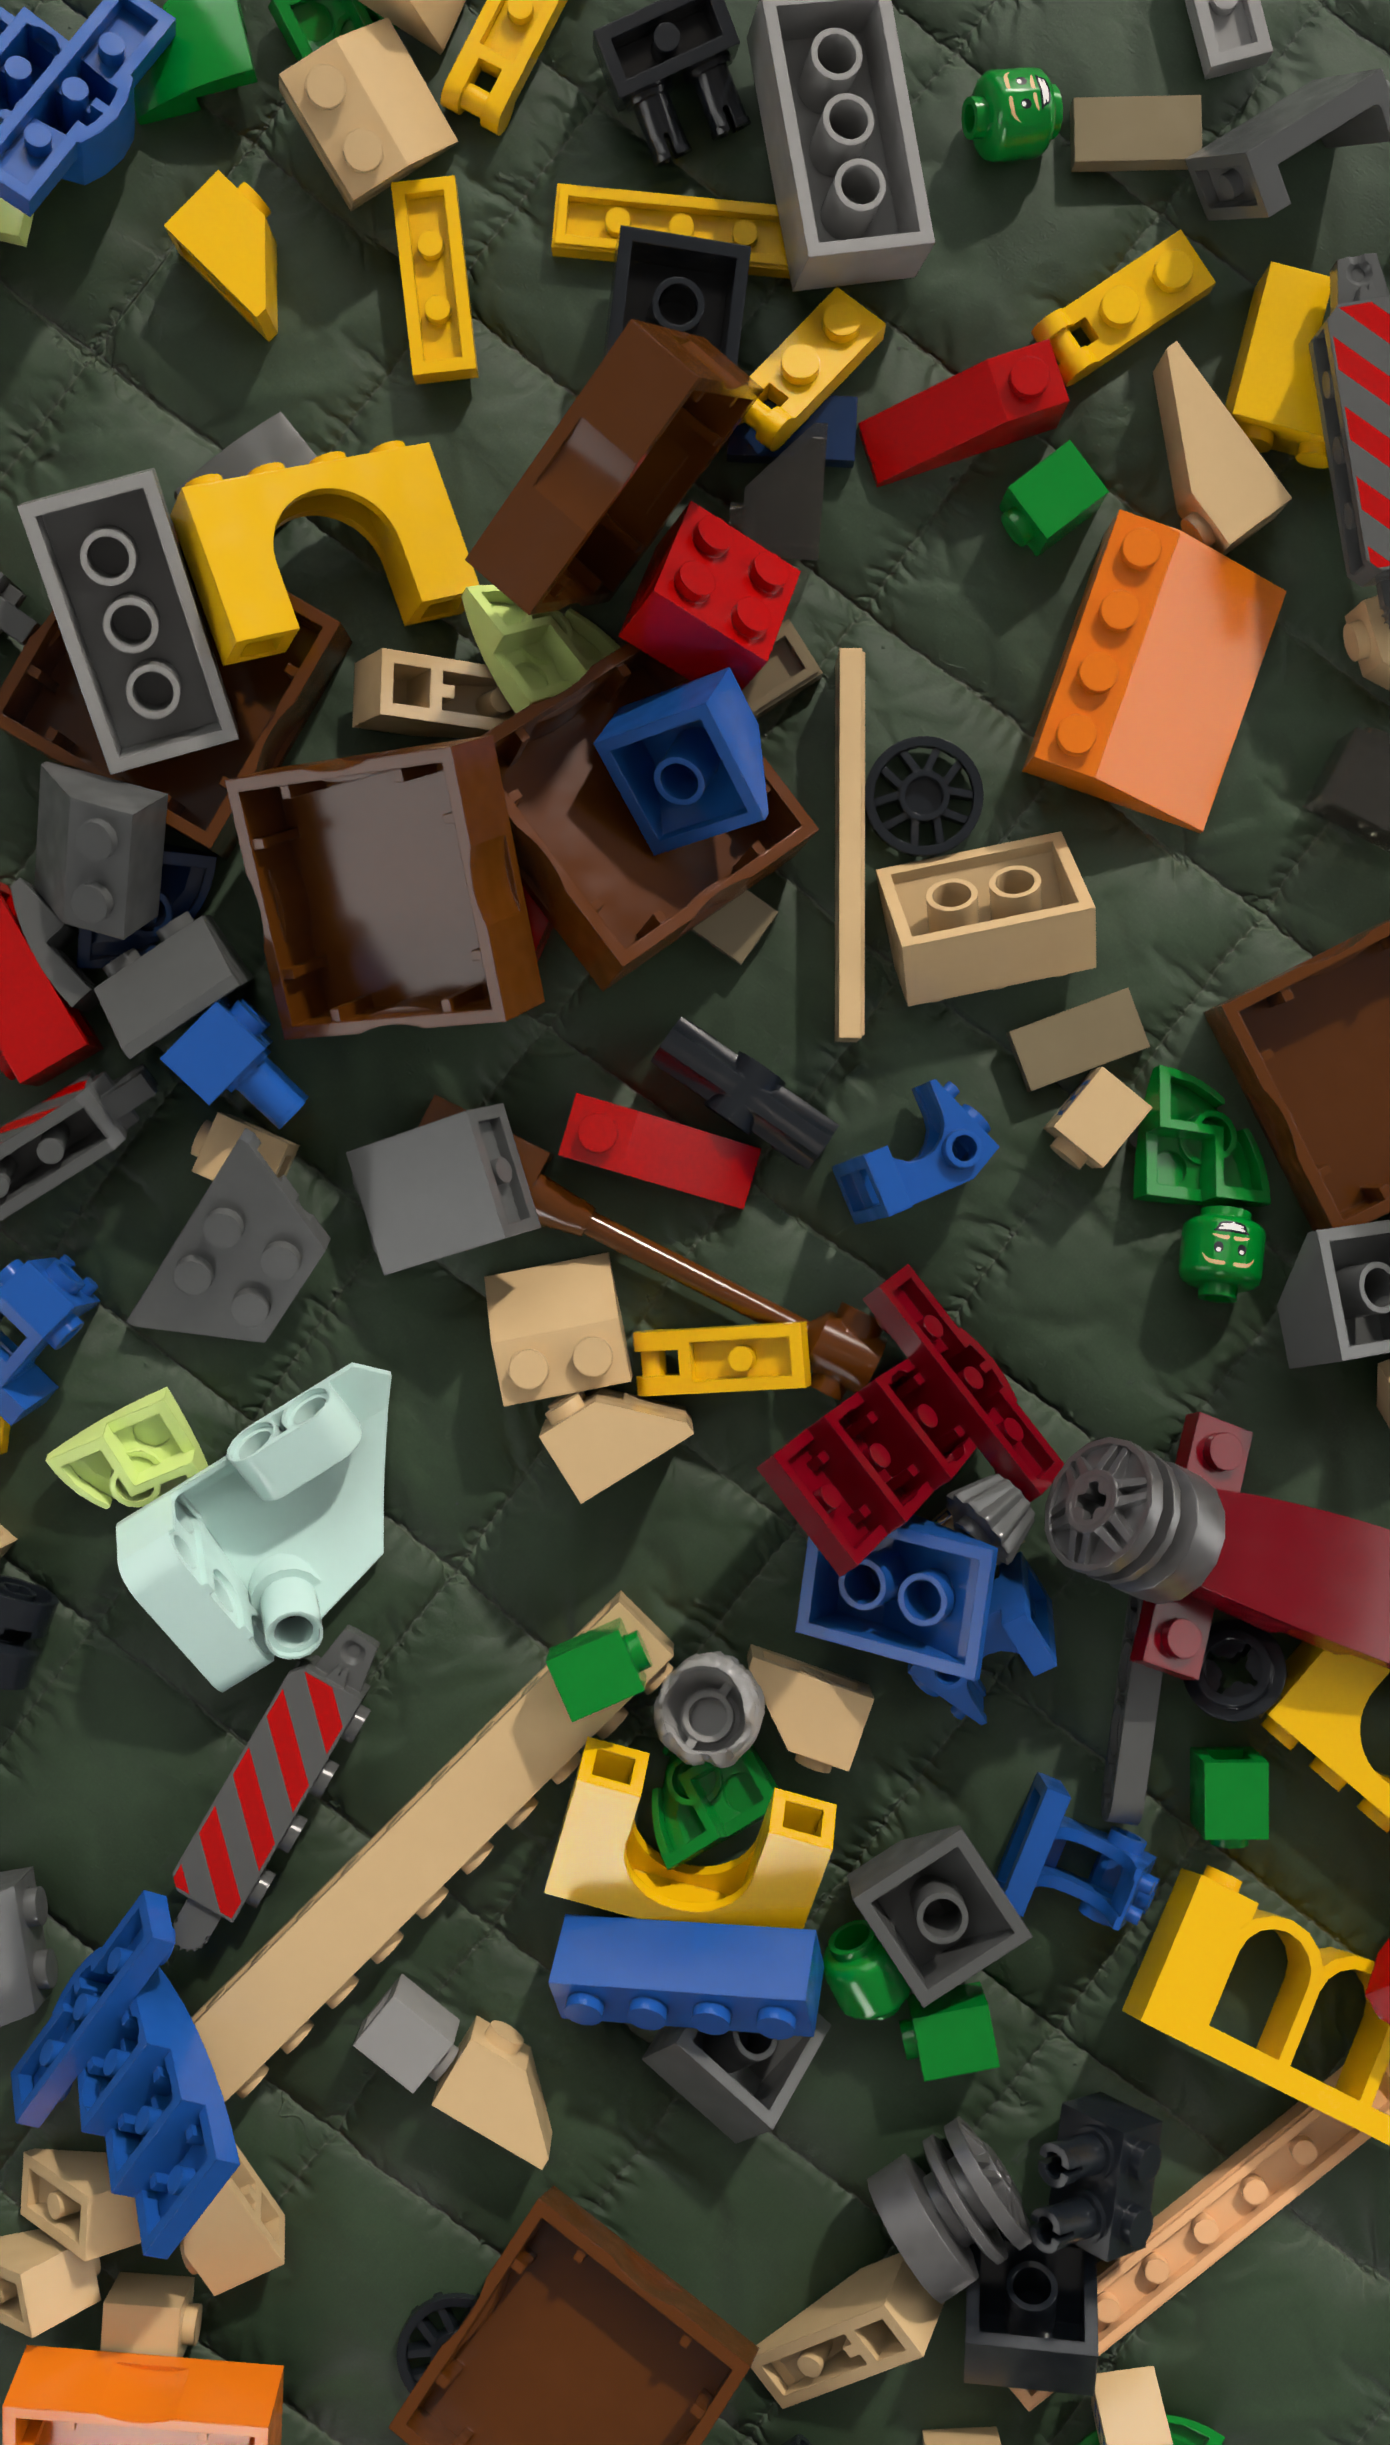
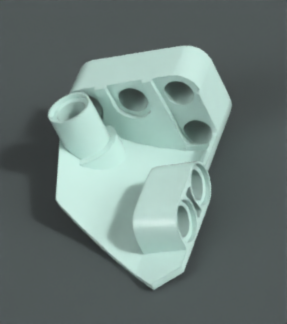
(267, 1530)

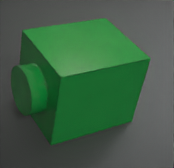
(1051, 499)
(599, 1668)
(1229, 1795)
(950, 2033)

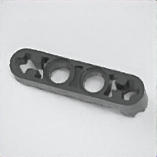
(1130, 1731)

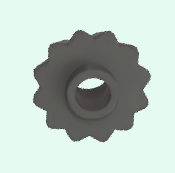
(992, 1513)

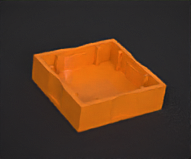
(140, 2400)

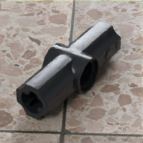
(744, 1093)

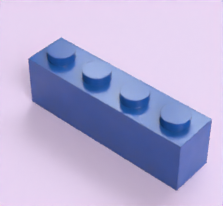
(688, 1975)

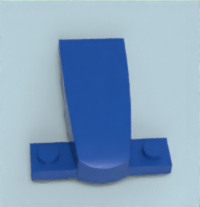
(72, 101)
(138, 2078)

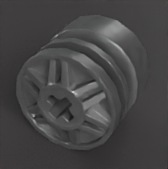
(1134, 1521)
(949, 2209)

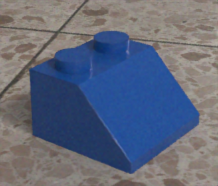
(688, 761)

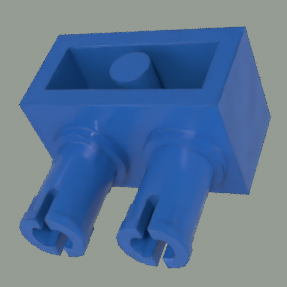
(231, 1053)

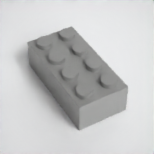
(840, 141)
(130, 620)

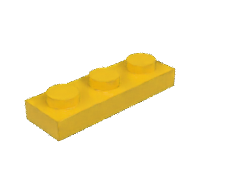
(434, 279)

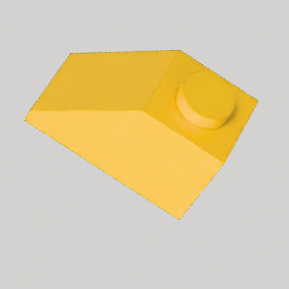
(232, 247)

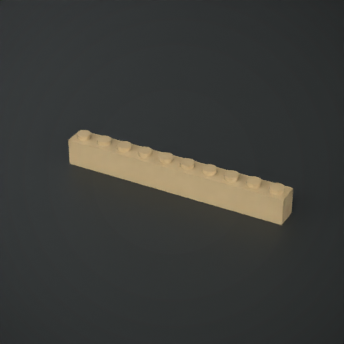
(407, 1867)

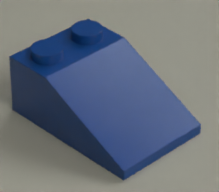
(910, 1600)

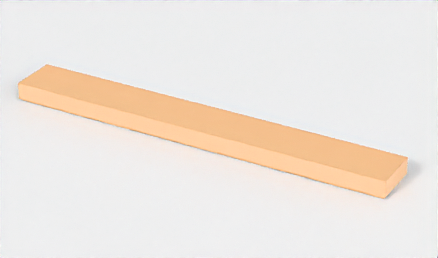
(1220, 2215)

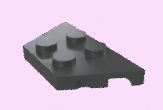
(236, 1255)

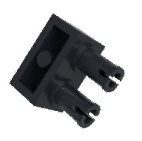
(663, 48)
(1099, 2179)

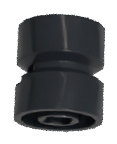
(24, 1617)

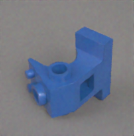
(951, 1155)
(45, 1305)
(1017, 1623)
(1120, 1878)

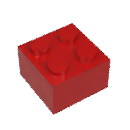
(710, 599)

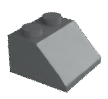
(99, 850)
(169, 984)
(1338, 1296)
(936, 1910)
(26, 1964)
(736, 2076)

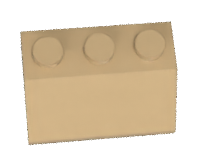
(987, 918)

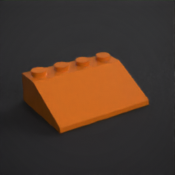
(1155, 673)

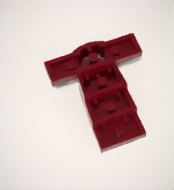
(906, 1432)
(1276, 1570)

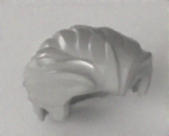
(709, 1710)

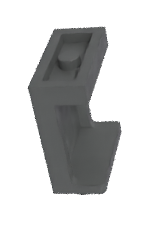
(1241, 171)
(443, 1188)

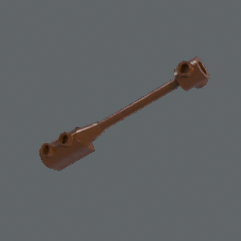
(841, 1343)

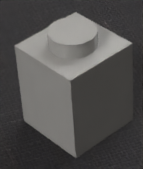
(409, 2035)

